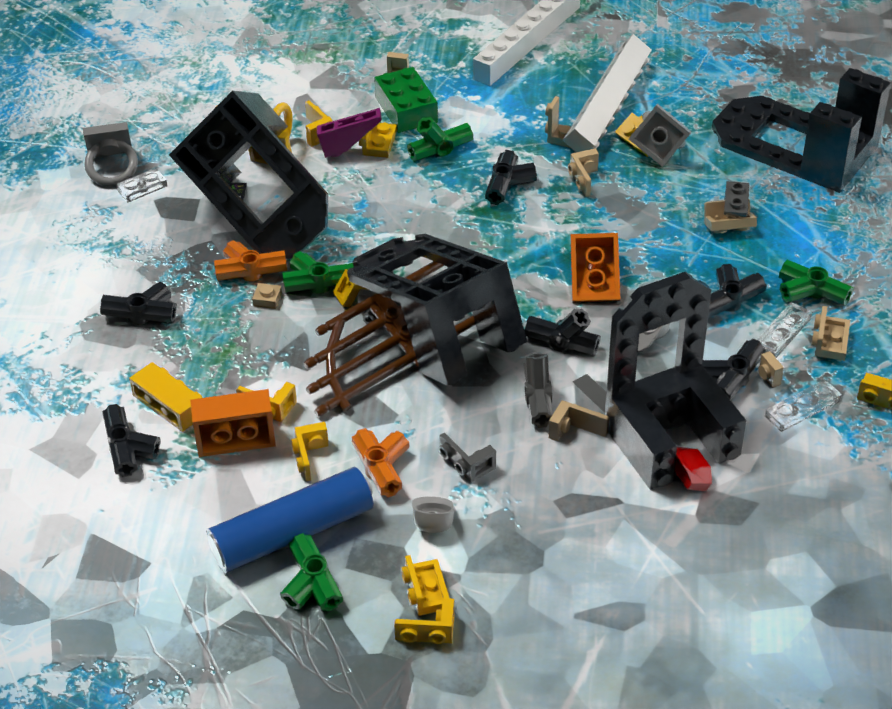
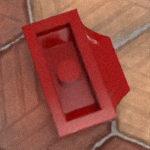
(693, 469)

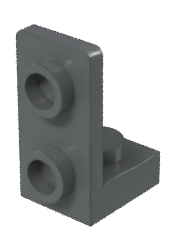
(736, 199)
(471, 466)

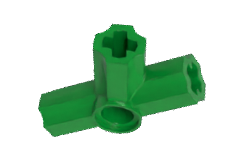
(436, 140)
(312, 274)
(811, 283)
(306, 581)

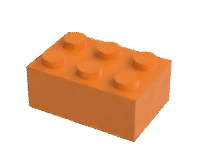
(233, 423)

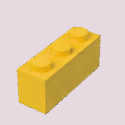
(164, 395)

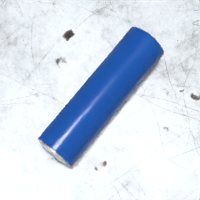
(277, 522)

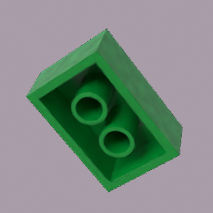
(405, 98)

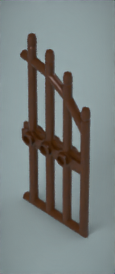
(387, 315)

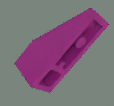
(342, 134)

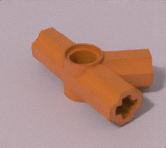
(248, 263)
(380, 457)

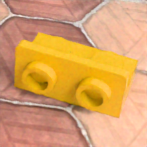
(379, 140)
(876, 390)

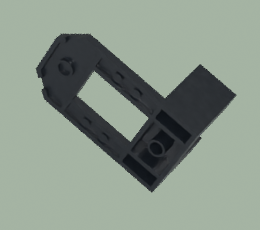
(836, 137)
(209, 161)
(429, 307)
(679, 395)

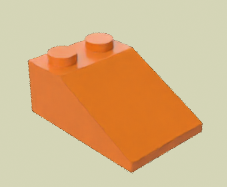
(595, 267)

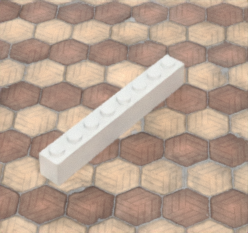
(521, 39)
(608, 95)

